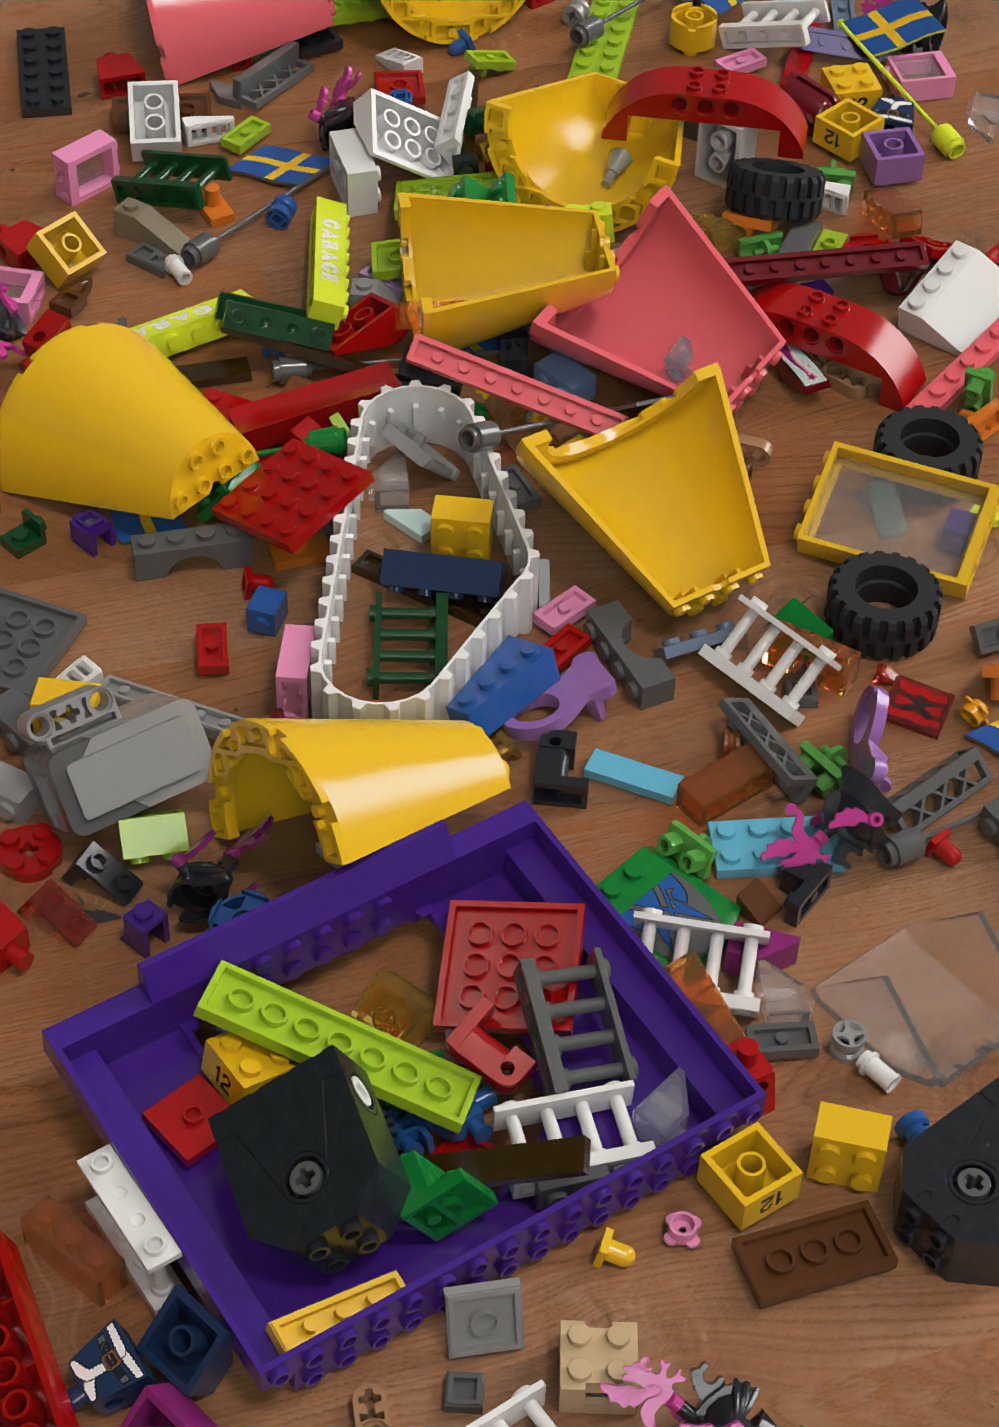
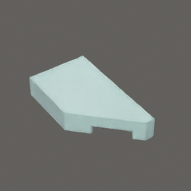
(411, 521)

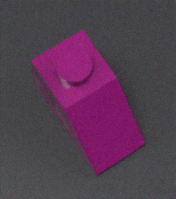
(780, 952)

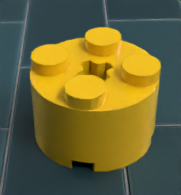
(693, 28)

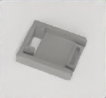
(419, 450)

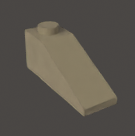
(142, 223)

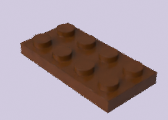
(190, 105)
(814, 1253)

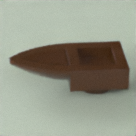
(72, 298)

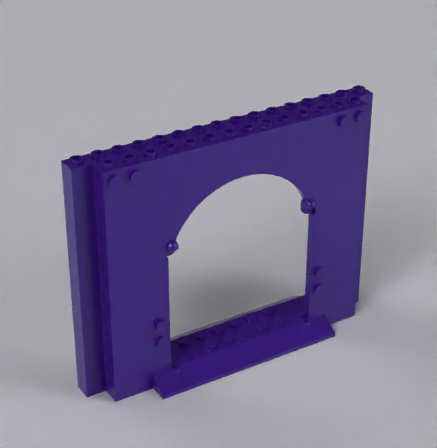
(143, 1047)

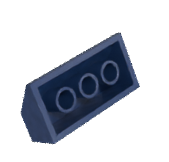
(443, 574)

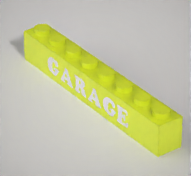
(328, 262)
(184, 328)

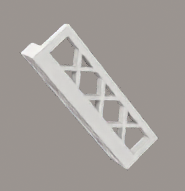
(453, 116)

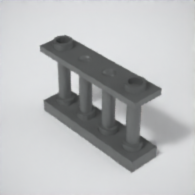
(549, 1047)

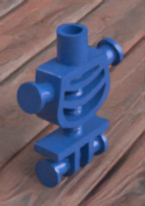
(414, 1132)

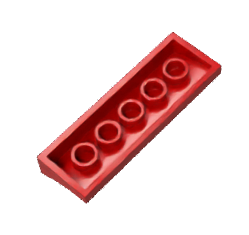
(272, 418)

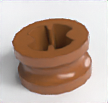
(730, 740)

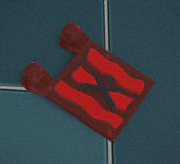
(914, 703)

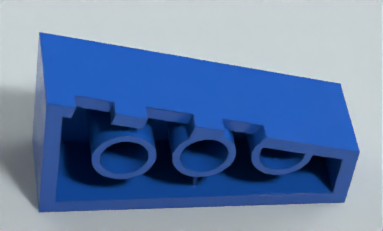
(505, 684)

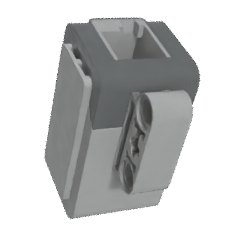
(111, 757)

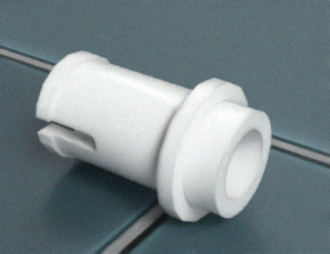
(175, 265)
(878, 1071)

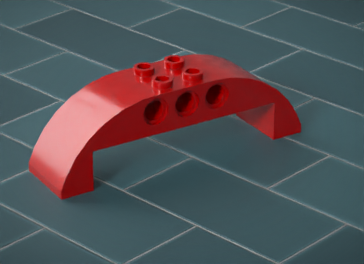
(709, 98)
(845, 335)

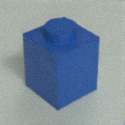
(267, 611)

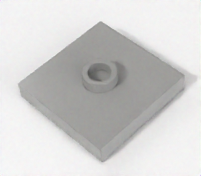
(484, 1317)

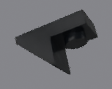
(804, 889)

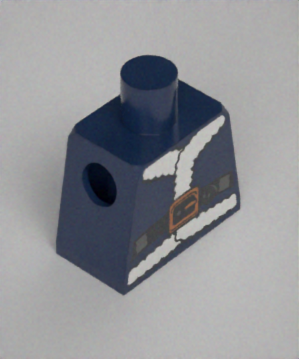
(896, 112)
(109, 1371)

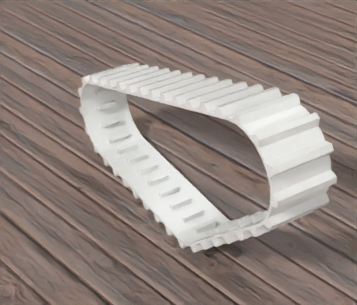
(440, 418)

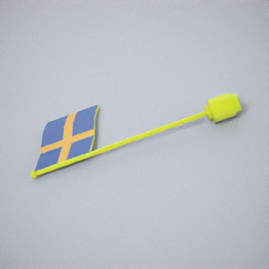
(891, 30)

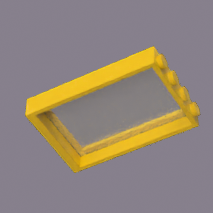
(899, 507)

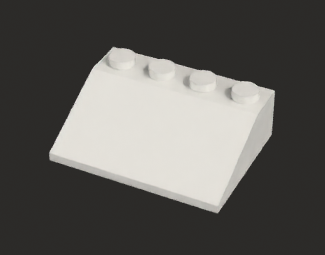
(400, 134)
(953, 300)

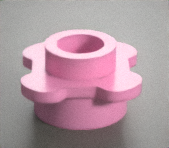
(682, 1221)

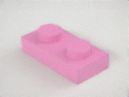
(742, 61)
(563, 609)

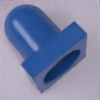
(463, 43)

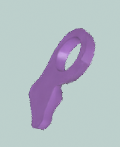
(582, 685)
(866, 734)

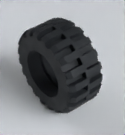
(775, 189)
(934, 433)
(887, 580)

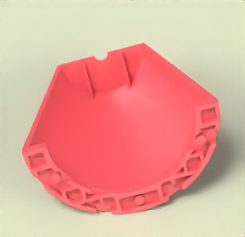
(213, 34)
(668, 289)

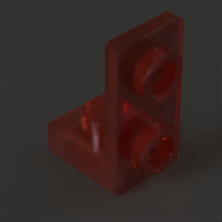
(60, 912)

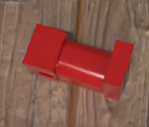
(485, 1054)

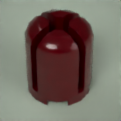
(809, 96)

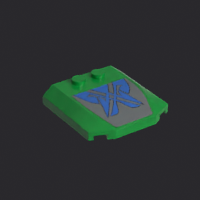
(659, 883)

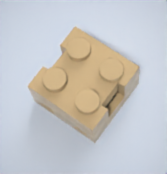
(593, 1358)

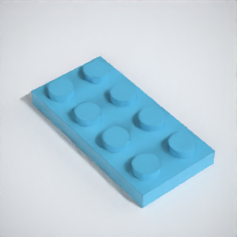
(744, 841)

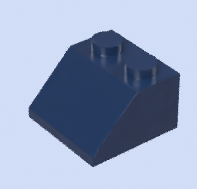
(188, 1344)

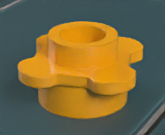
(974, 711)

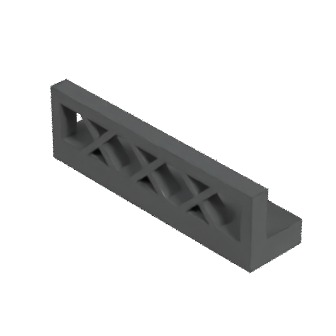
(266, 74)
(755, 729)
(938, 778)

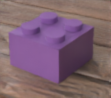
(891, 156)

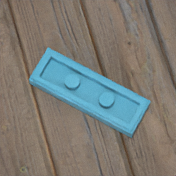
(632, 776)

